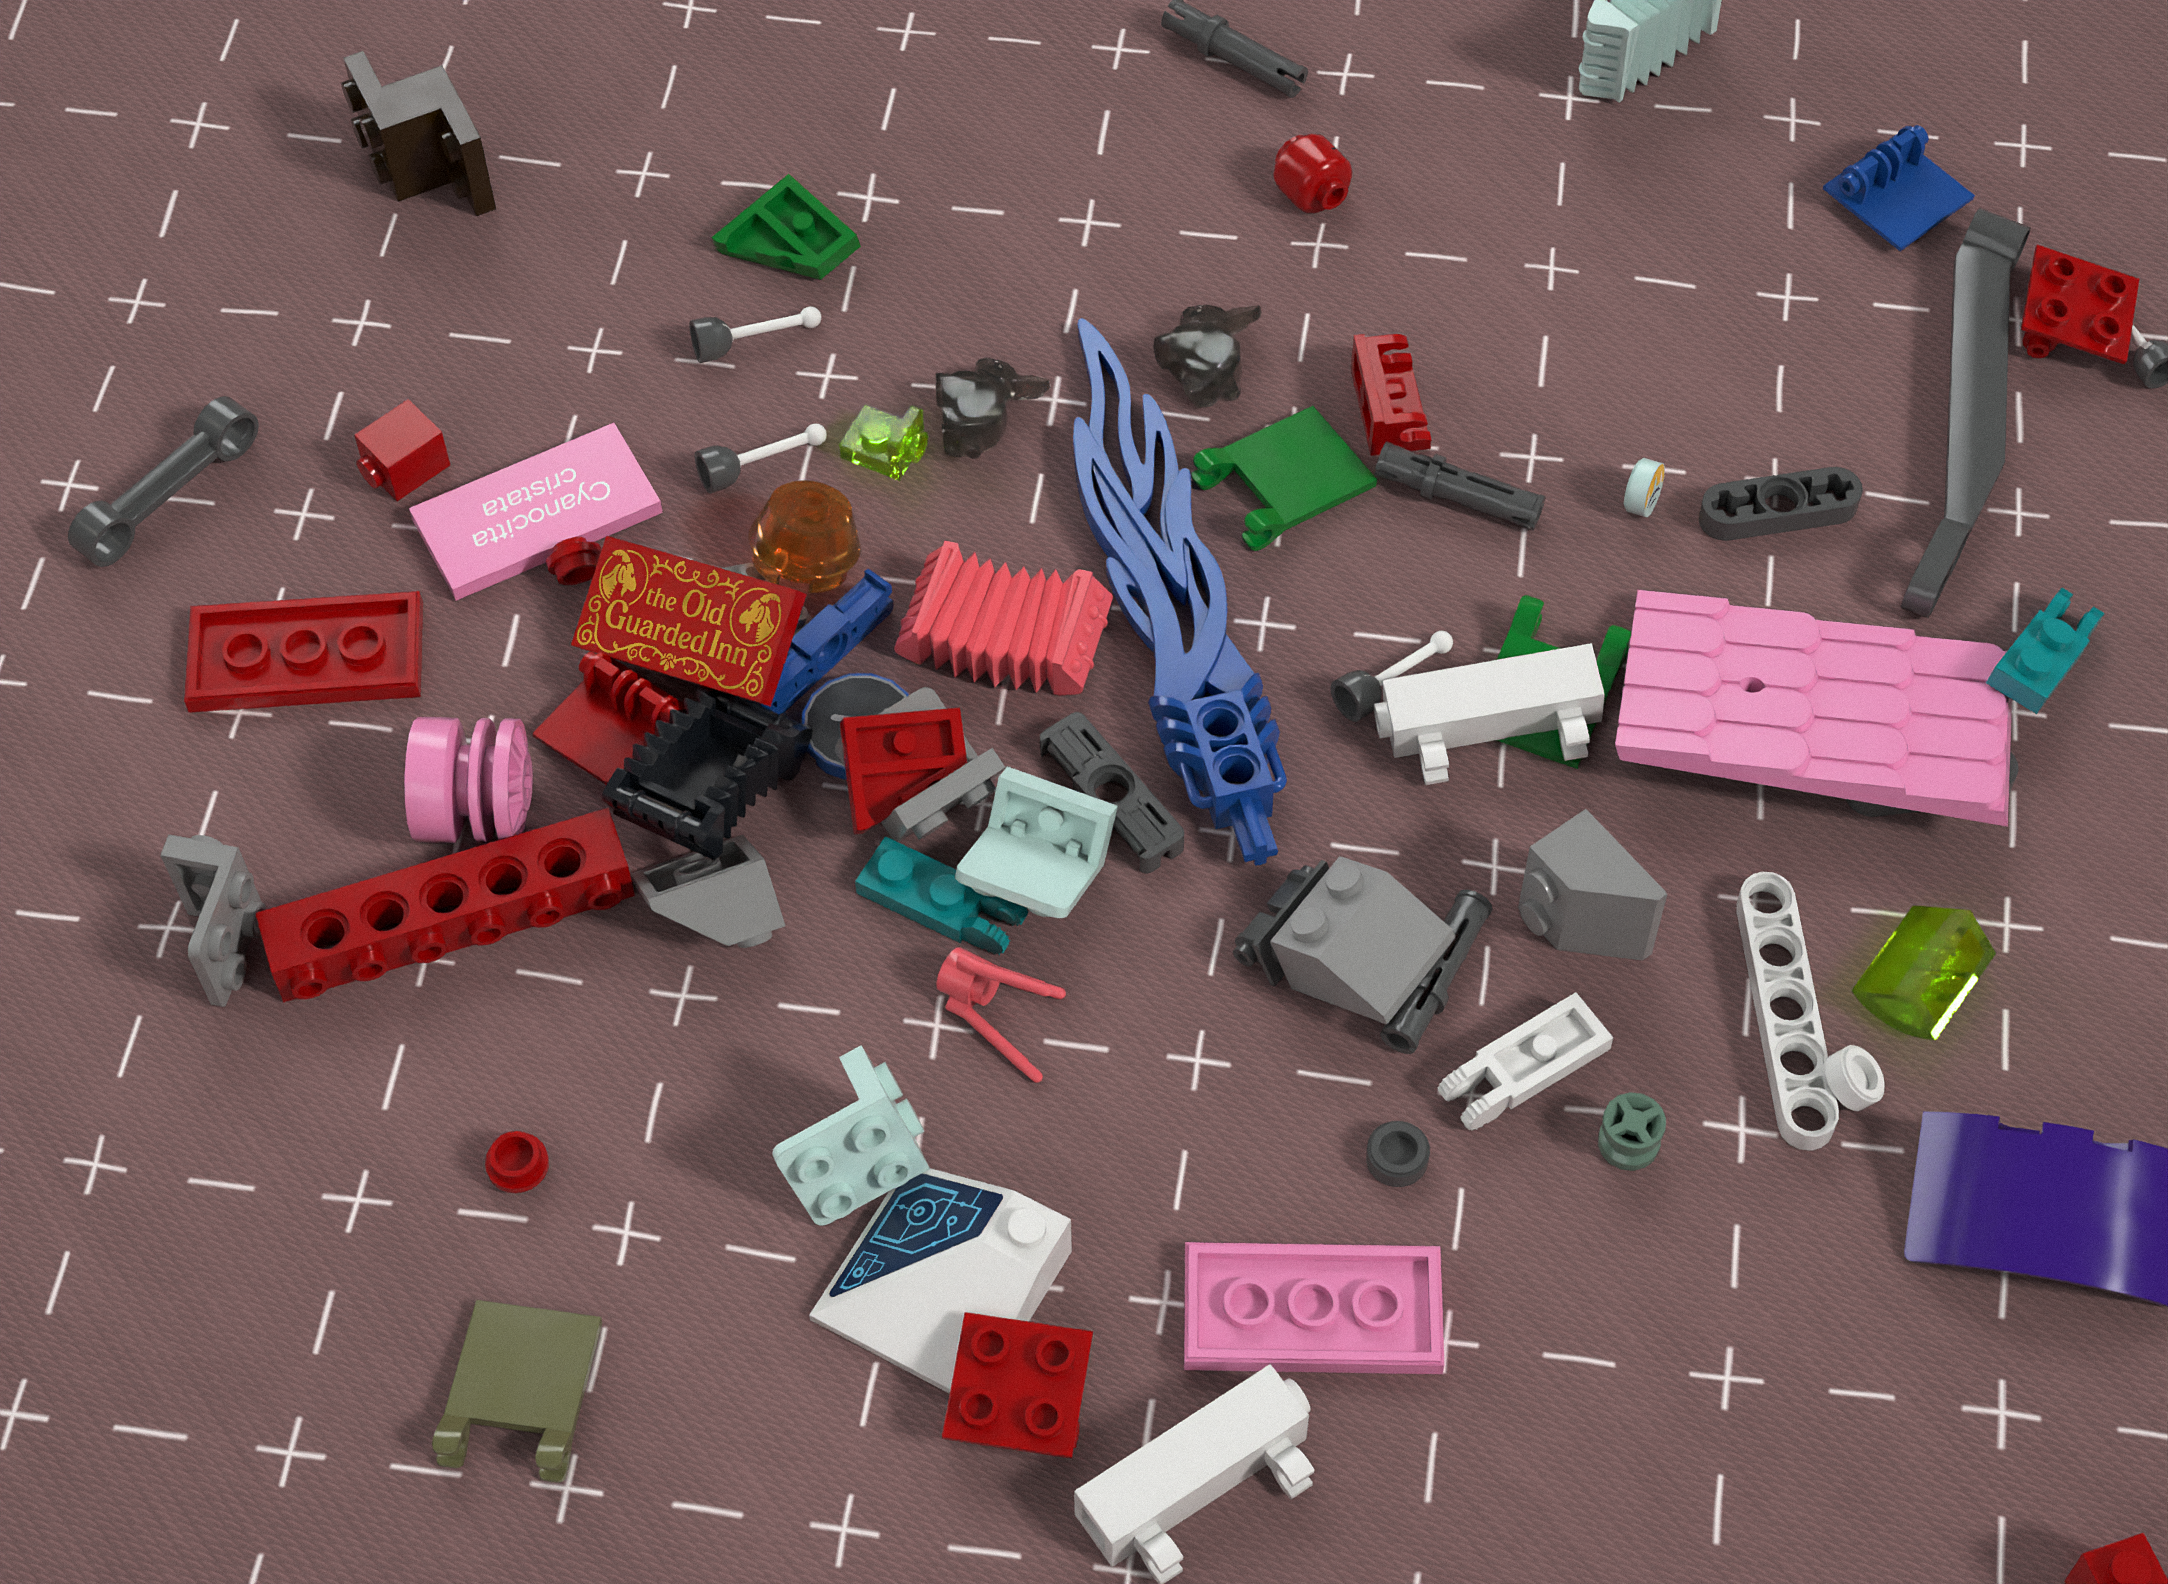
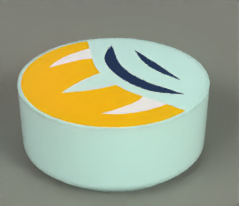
(1644, 487)

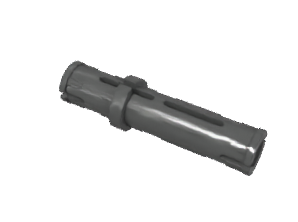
(1217, 38)
(1461, 486)
(1409, 1023)

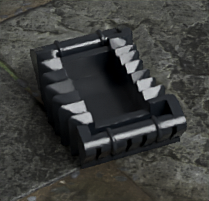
(706, 769)

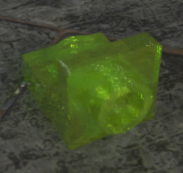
(885, 441)

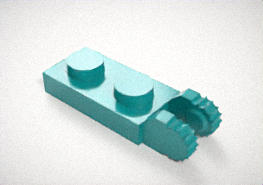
(2043, 654)
(933, 897)

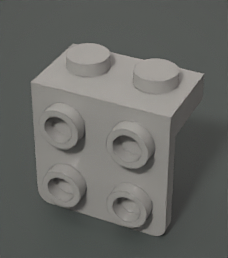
(967, 784)
(223, 894)

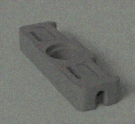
(1092, 762)

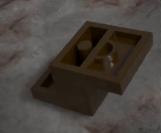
(417, 134)

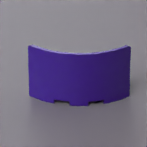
(2041, 1204)

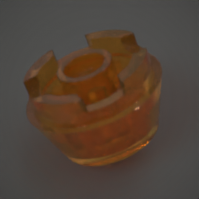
(805, 536)

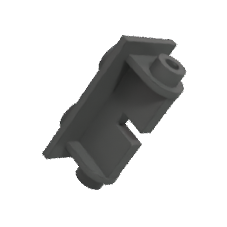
(1254, 942)

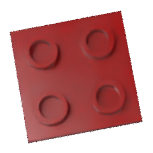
(2078, 307)
(605, 716)
(1018, 1385)

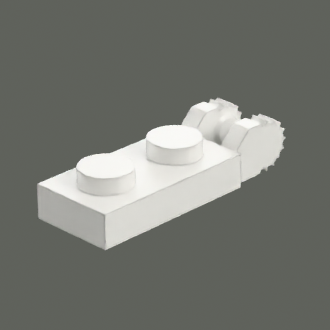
(1528, 1059)

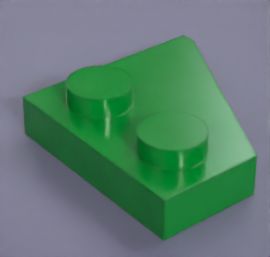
(788, 232)

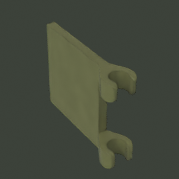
(521, 1374)

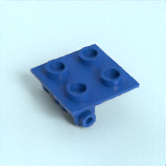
(1899, 189)

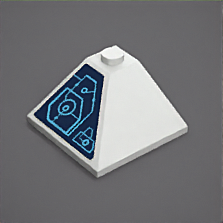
(932, 1256)

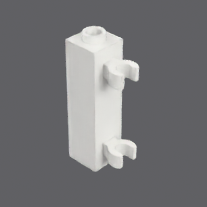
(1491, 703)
(1194, 1465)

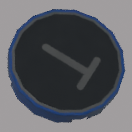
(839, 698)

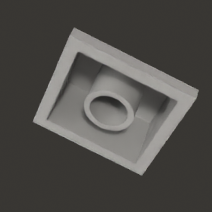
(1590, 893)
(1360, 941)

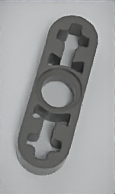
(1797, 486)

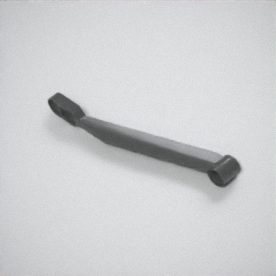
(1975, 395)

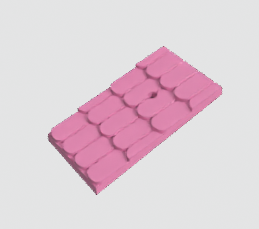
(1816, 706)

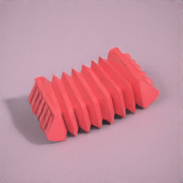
(1004, 622)

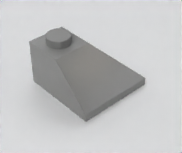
(718, 898)

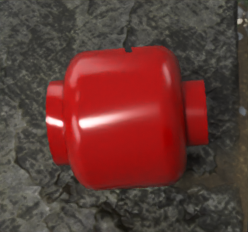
(1312, 171)

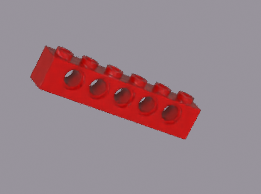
(417, 894)

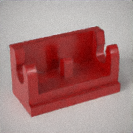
(1388, 394)

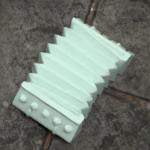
(1635, 37)

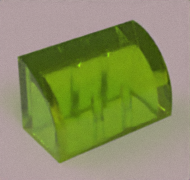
(1925, 970)

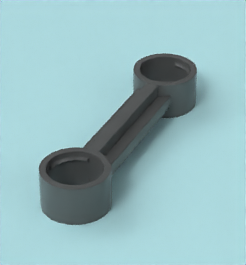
(107, 531)

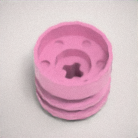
(457, 780)

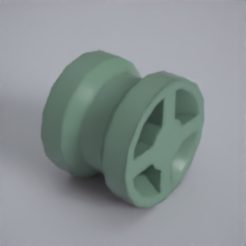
(1638, 1117)

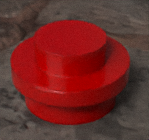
(574, 560)
(516, 1162)

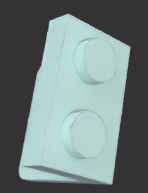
(1039, 845)
(857, 1149)

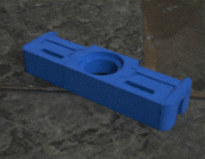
(831, 638)

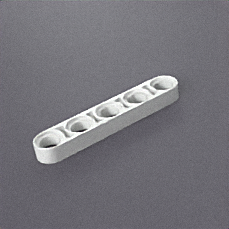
(1786, 1035)

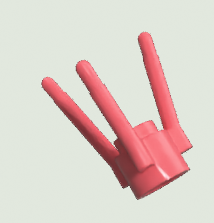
(975, 980)

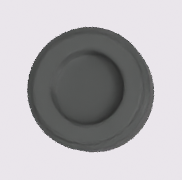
(1397, 1153)

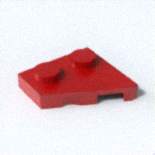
(897, 758)

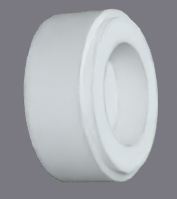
(1854, 1078)

